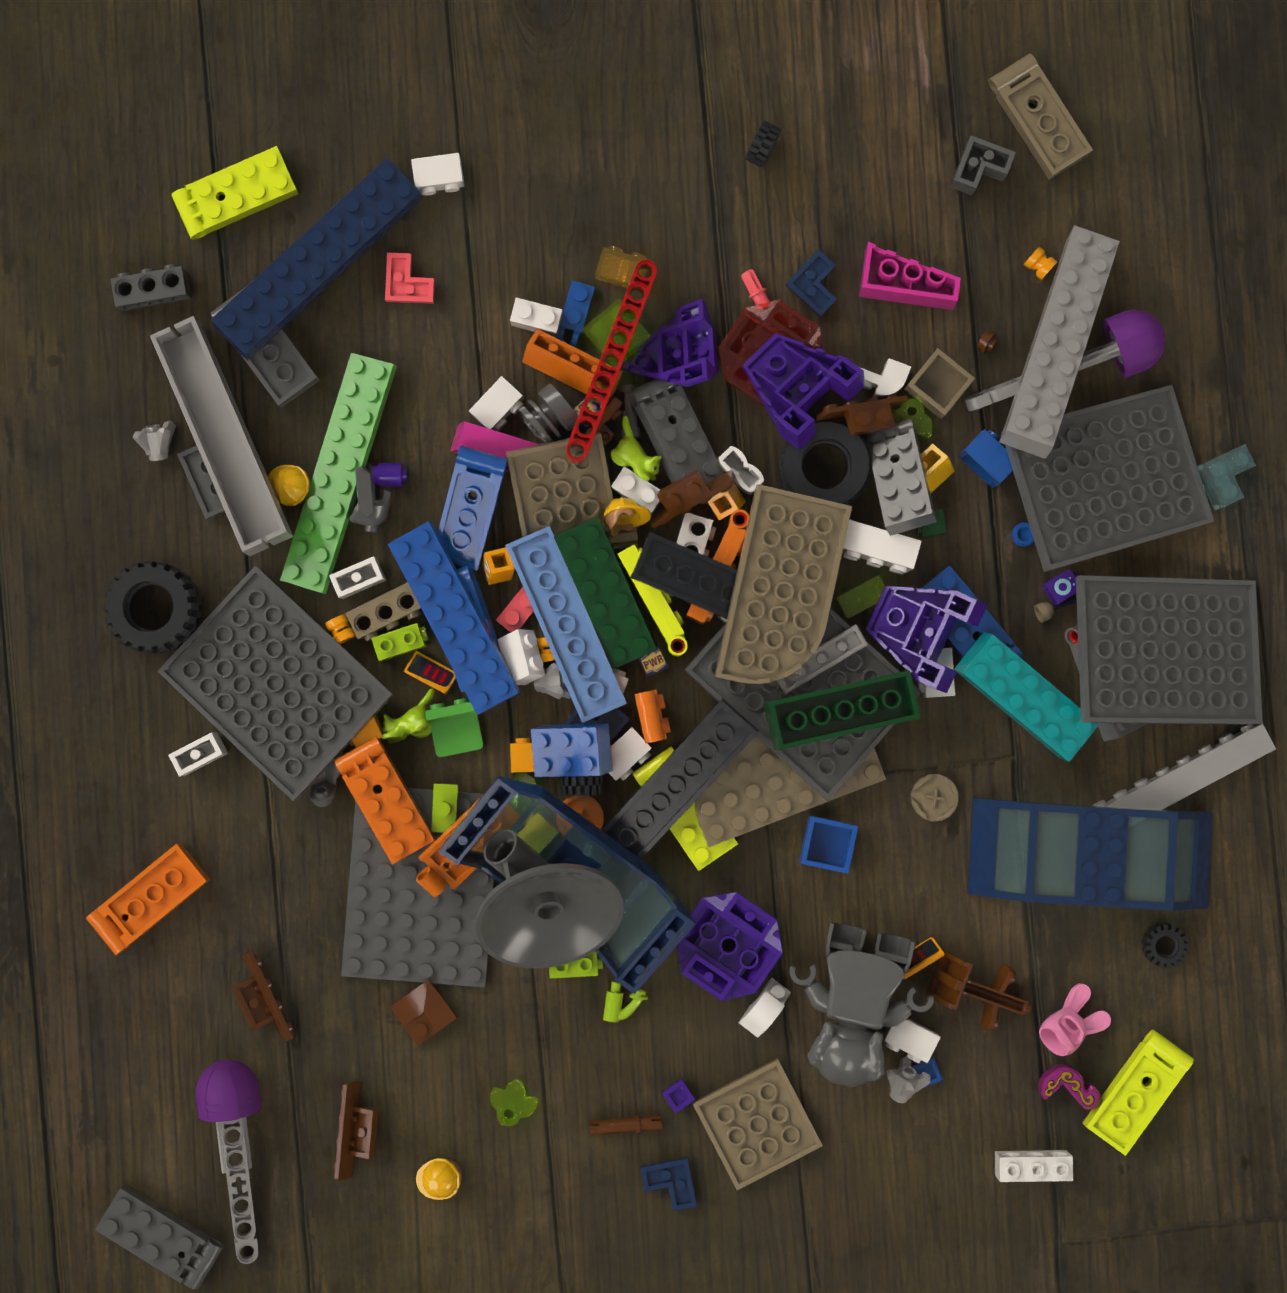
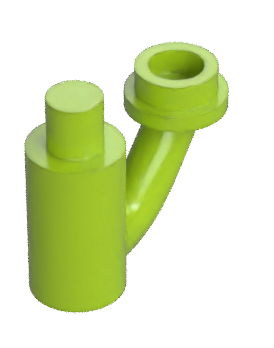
(614, 1000)

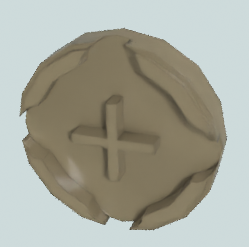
(934, 797)

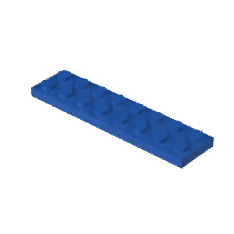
(454, 617)

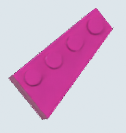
(906, 281)
(486, 440)

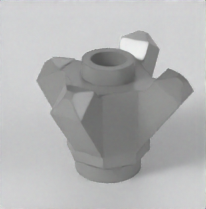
(156, 440)
(552, 683)
(905, 1081)

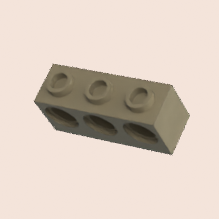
(373, 611)

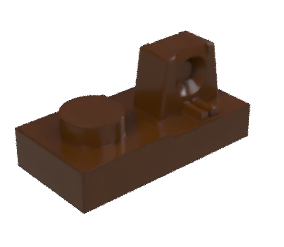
(612, 412)

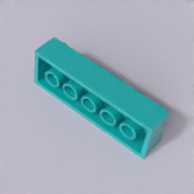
(1025, 696)

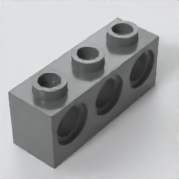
(159, 295)

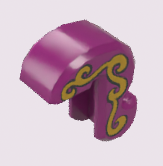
(1068, 1076)

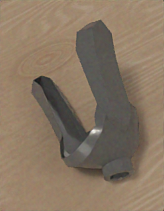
(369, 510)

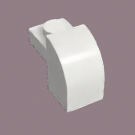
(889, 381)
(765, 1008)

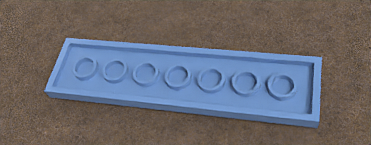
(566, 624)

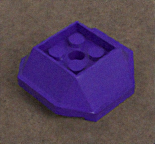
(733, 971)

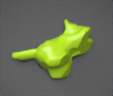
(631, 454)
(412, 722)

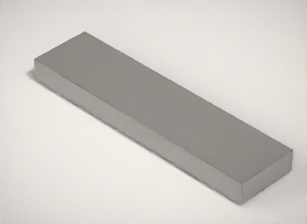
(825, 657)

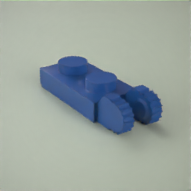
(576, 310)

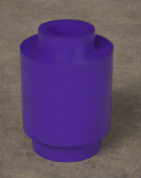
(389, 474)

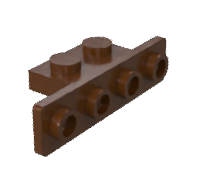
(867, 416)
(688, 492)
(258, 1001)
(356, 1131)

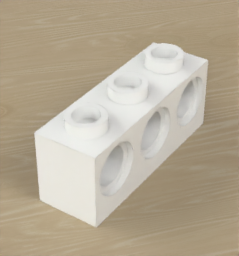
(687, 538)
(1033, 1166)

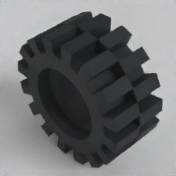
(763, 144)
(580, 785)
(1154, 935)

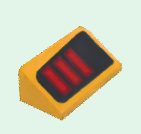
(430, 672)
(924, 955)

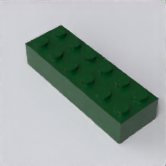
(605, 592)
(841, 710)

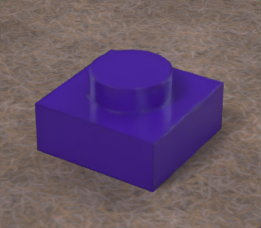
(678, 1095)

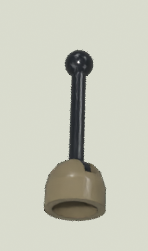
(1045, 611)

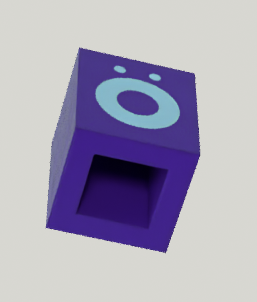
(1060, 586)

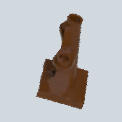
(952, 981)

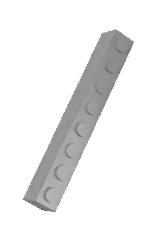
(1196, 771)

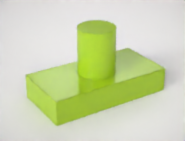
(444, 806)

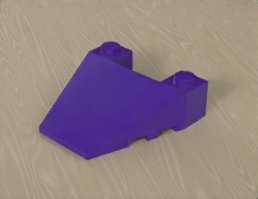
(794, 378)
(916, 626)

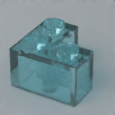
(1219, 475)

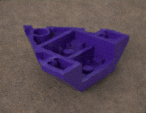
(682, 350)

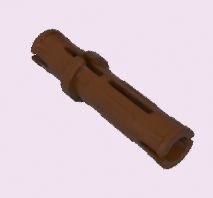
(626, 1125)

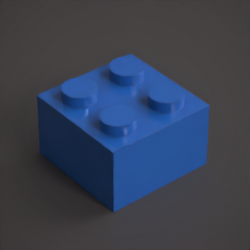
(987, 458)
(828, 844)

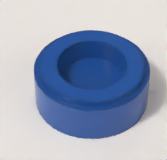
(1022, 534)

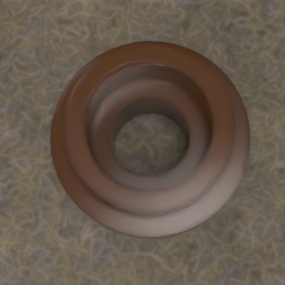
(987, 342)

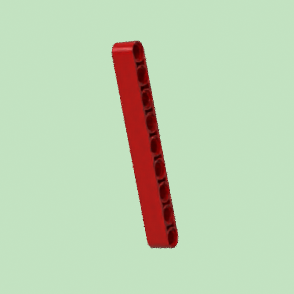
(613, 350)

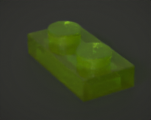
(861, 597)

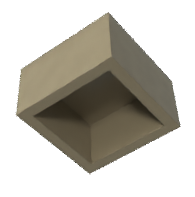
(939, 383)

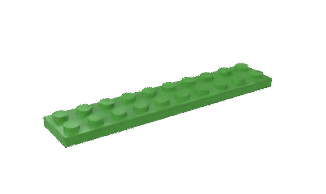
(333, 480)

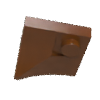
(423, 1012)

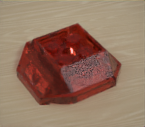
(753, 330)

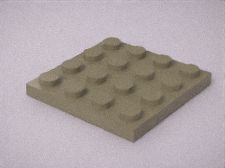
(555, 491)
(757, 1124)

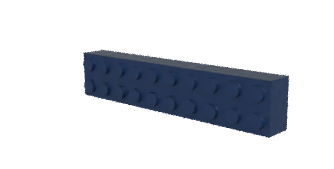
(316, 259)

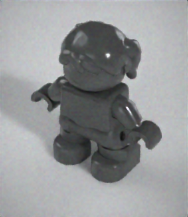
(859, 1000)

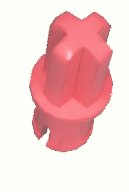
(754, 287)

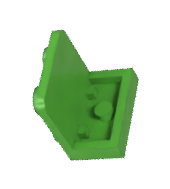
(454, 728)

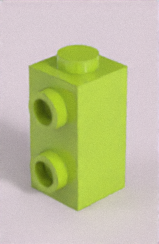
(400, 641)
(580, 968)

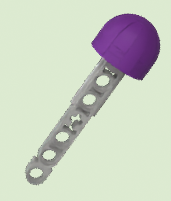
(1134, 342)
(227, 1095)

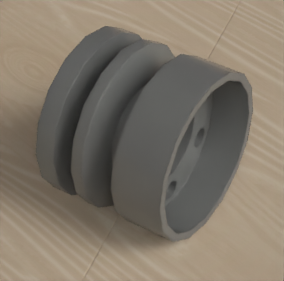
(549, 415)

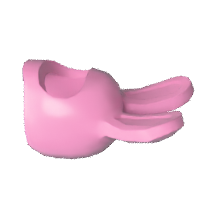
(1066, 1028)

